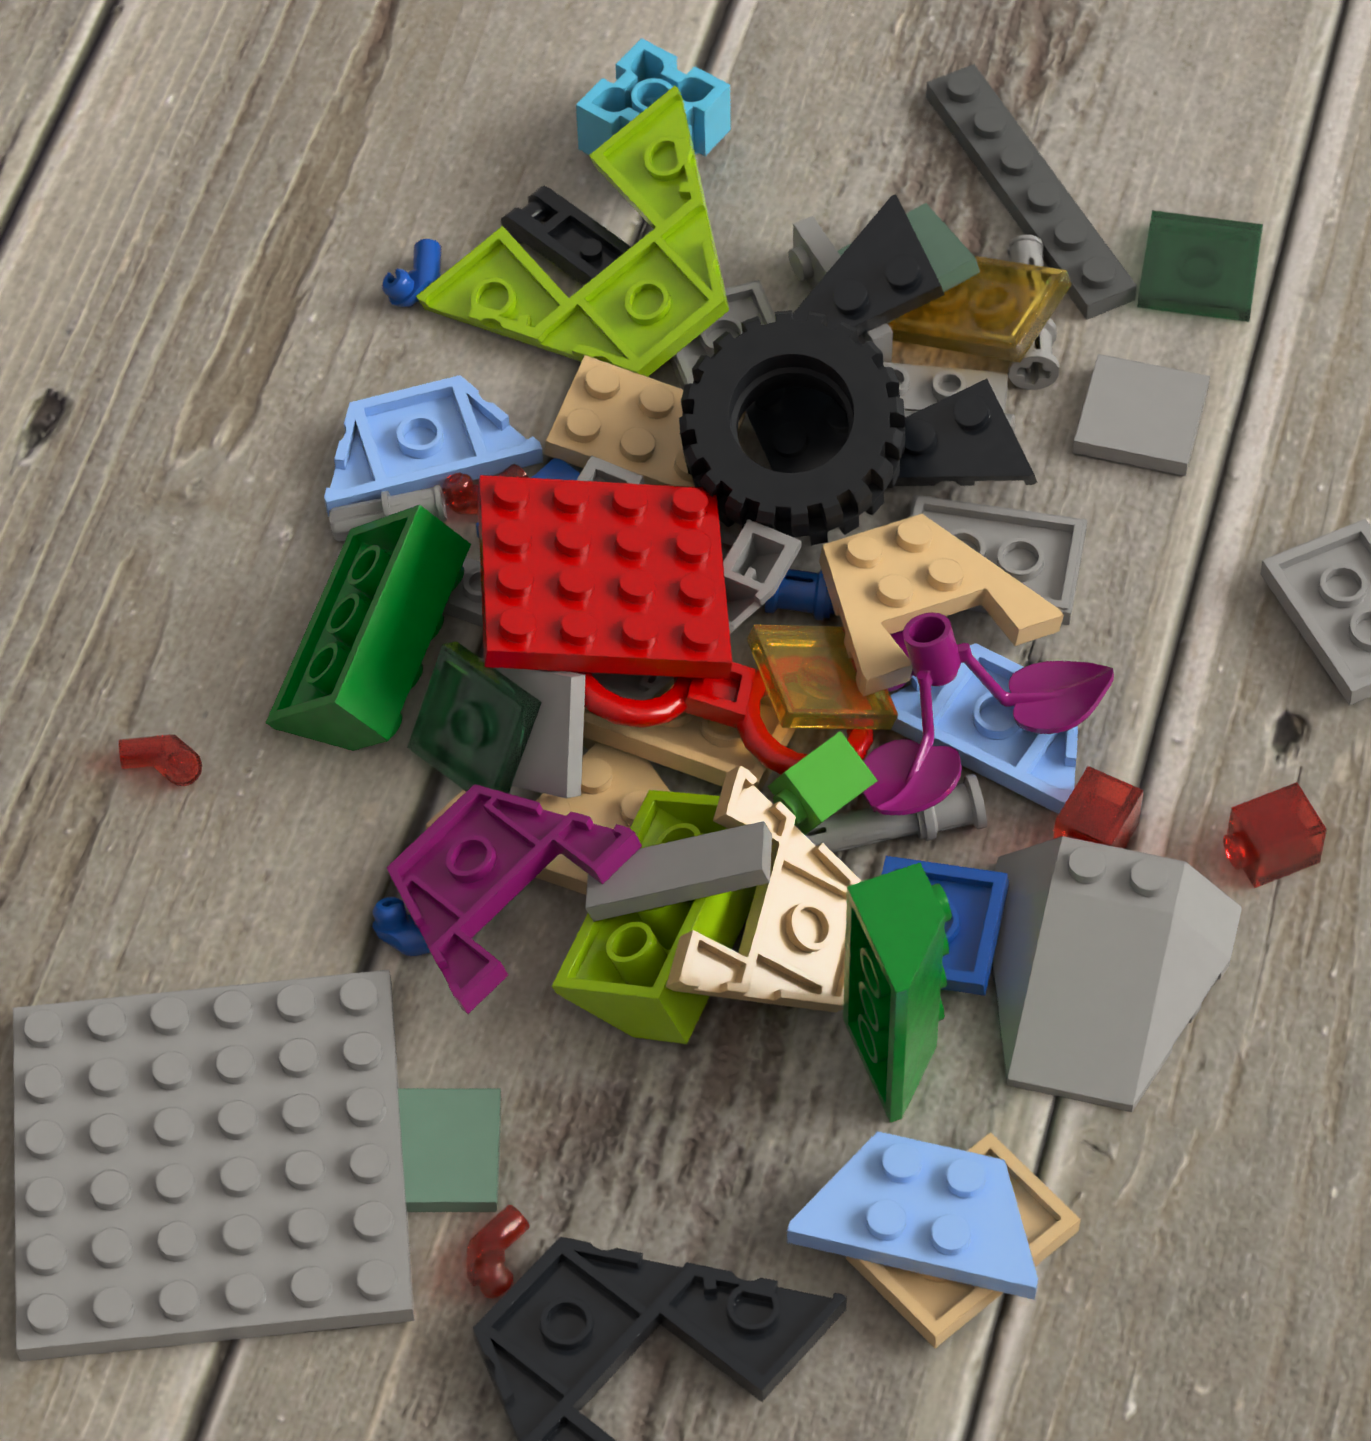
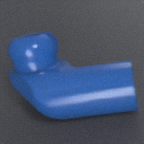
(426, 269)
(398, 927)

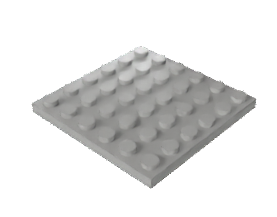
(208, 1166)

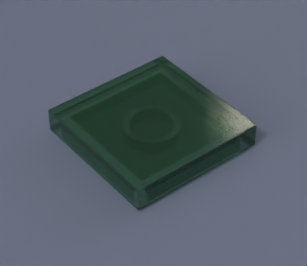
(1200, 266)
(473, 721)

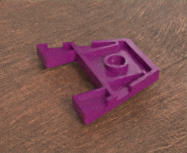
(478, 862)

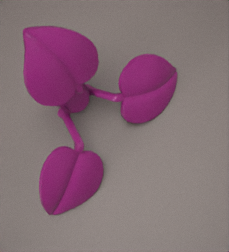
(1045, 700)

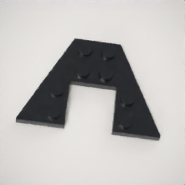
(950, 440)
(592, 1308)

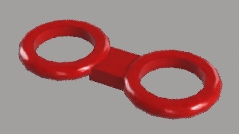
(724, 701)

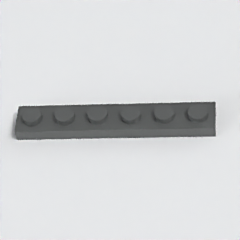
(1030, 190)

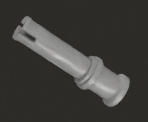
(1039, 357)
(864, 827)

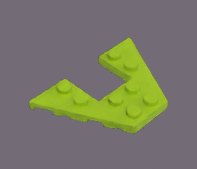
(641, 303)

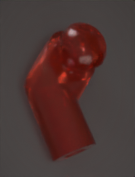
(462, 492)
(165, 754)
(488, 1249)

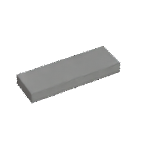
(684, 871)

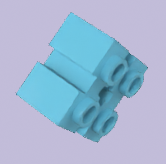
(641, 79)

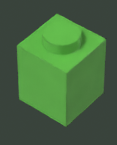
(822, 782)

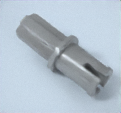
(357, 514)

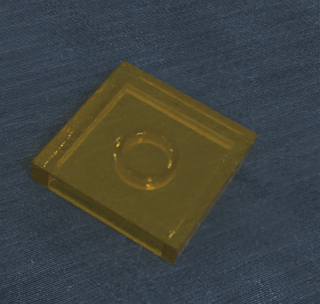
(815, 679)

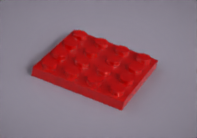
(602, 578)

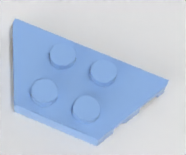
(420, 439)
(988, 736)
(924, 1214)

